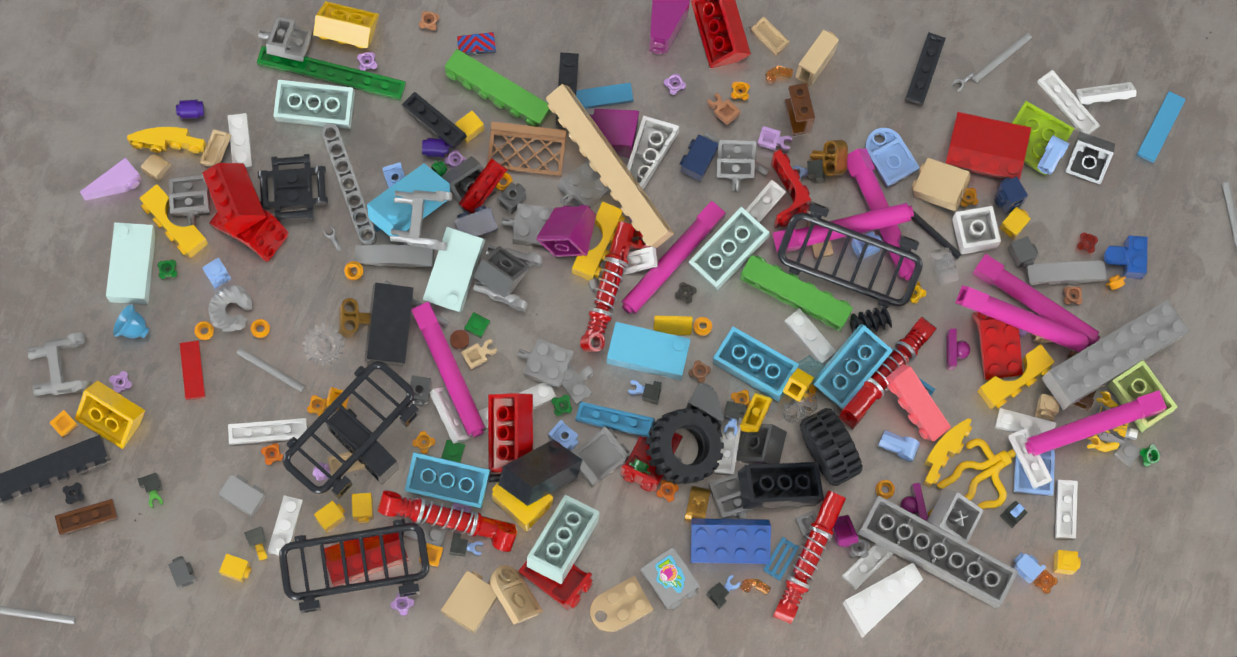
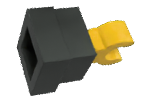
(255, 538)

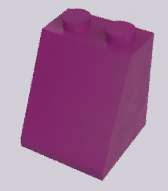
(666, 22)
(618, 128)
(568, 231)

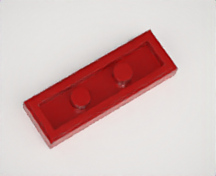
(483, 186)
(192, 370)

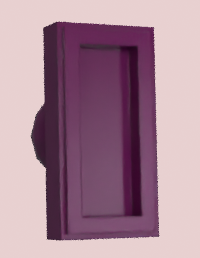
(955, 349)
(915, 503)
(845, 531)

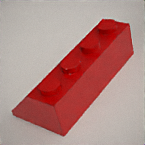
(721, 31)
(234, 196)
(509, 428)
(354, 557)

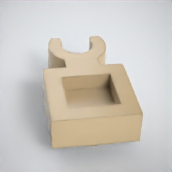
(476, 355)

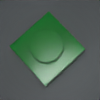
(477, 325)
(453, 451)

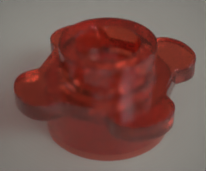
(1092, 242)

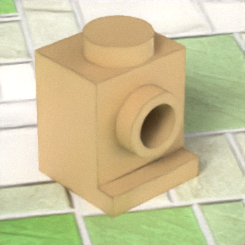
(1047, 407)

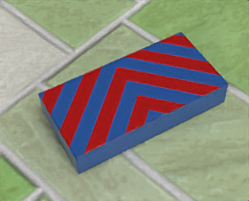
(476, 43)

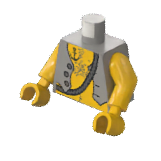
(1114, 437)

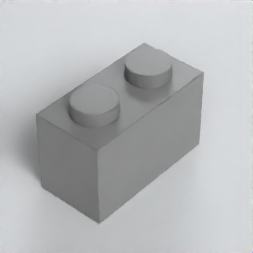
(242, 495)

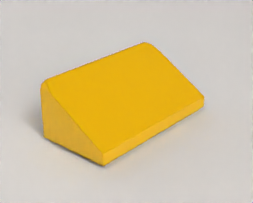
(673, 324)
(755, 413)

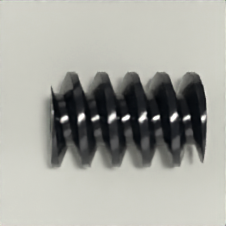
(871, 319)

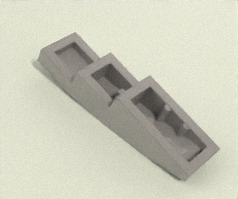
(394, 255)
(1067, 272)

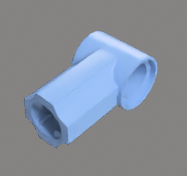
(1054, 151)
(903, 446)

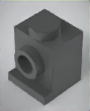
(510, 203)
(182, 572)

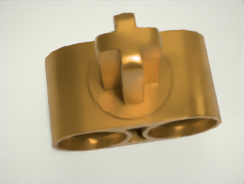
(832, 157)
(353, 318)
(697, 503)

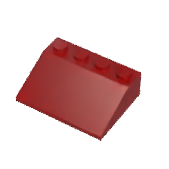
(988, 146)

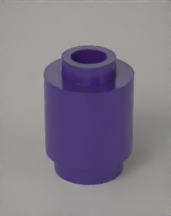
(190, 109)
(434, 148)

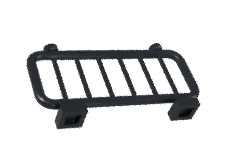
(904, 250)
(339, 485)
(407, 589)

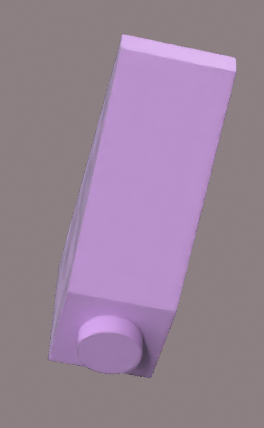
(116, 180)

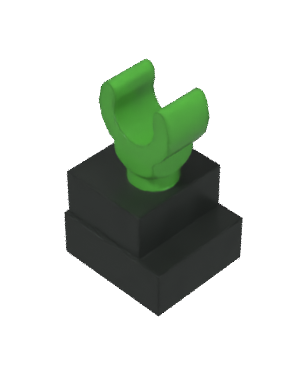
(152, 485)

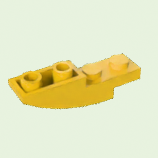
(159, 138)
(948, 445)

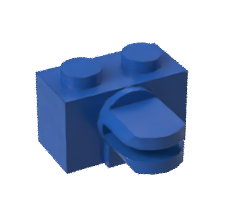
(1130, 256)

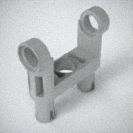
(413, 235)
(512, 300)
(51, 351)

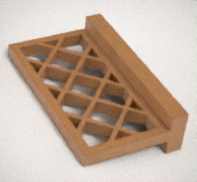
(528, 132)

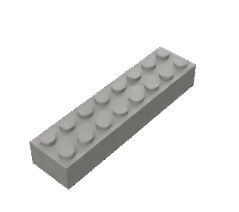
(1115, 354)
(937, 552)

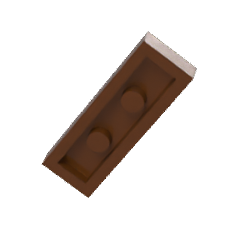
(86, 517)

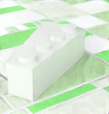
(650, 147)
(876, 601)

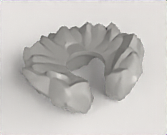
(218, 303)

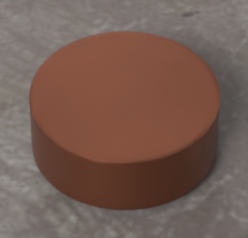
(459, 339)

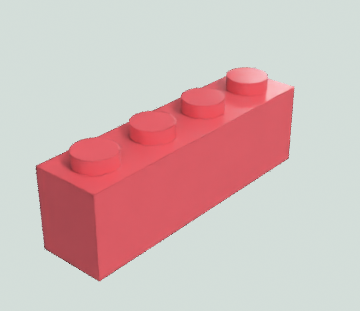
(917, 402)

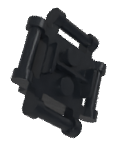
(293, 188)

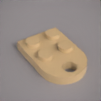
(514, 594)
(621, 605)

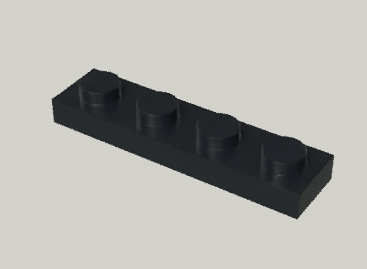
(925, 69)
(568, 73)
(434, 120)

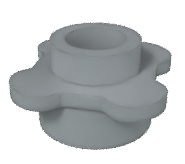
(864, 544)

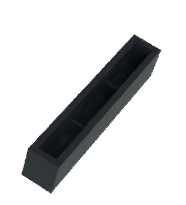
(53, 468)

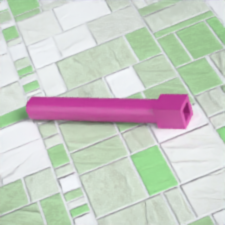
(862, 169)
(861, 223)
(704, 224)
(994, 273)
(1021, 319)
(449, 369)
(1137, 409)

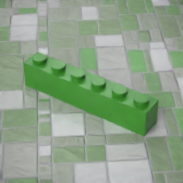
(497, 89)
(796, 293)

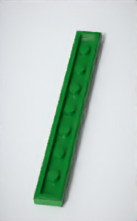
(335, 74)

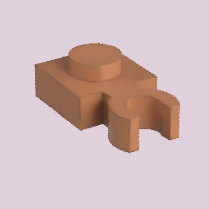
(725, 111)

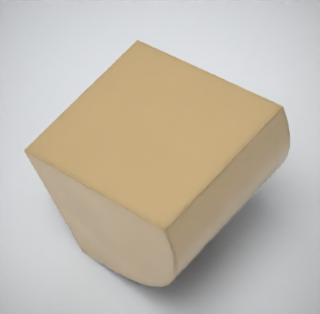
(155, 167)

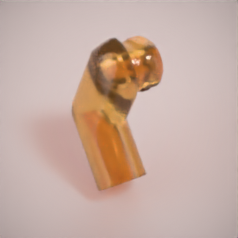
(776, 71)
(755, 583)

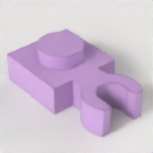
(771, 138)

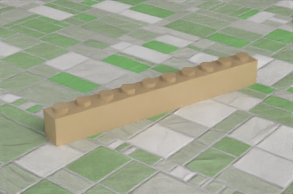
(610, 166)

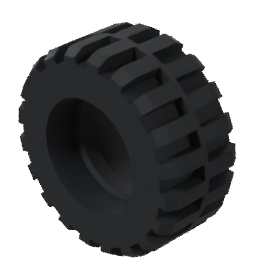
(708, 446)
(831, 446)

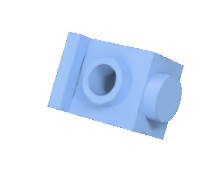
(391, 172)
(858, 246)
(216, 273)
(560, 428)
(1028, 567)

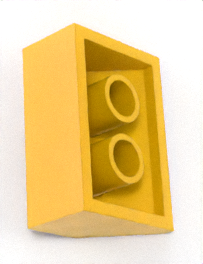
(345, 24)
(109, 414)

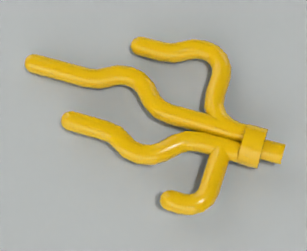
(994, 464)

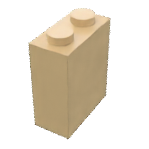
(817, 57)
(941, 184)
(470, 601)

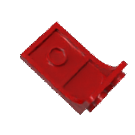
(790, 180)
(262, 237)
(998, 347)
(647, 481)
(565, 594)

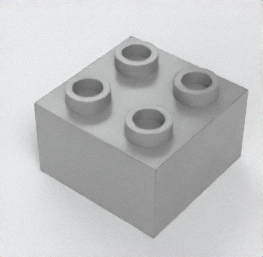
(955, 515)

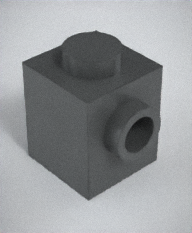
(1023, 252)
(421, 389)

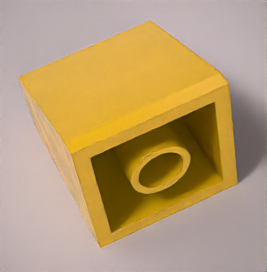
(522, 514)

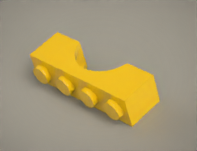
(606, 220)
(188, 238)
(997, 390)

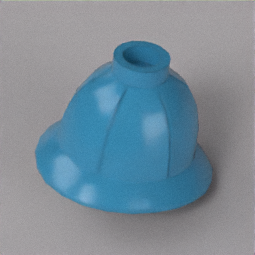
(130, 324)

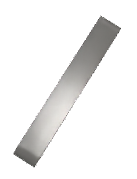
(348, 176)

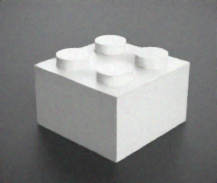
(976, 230)

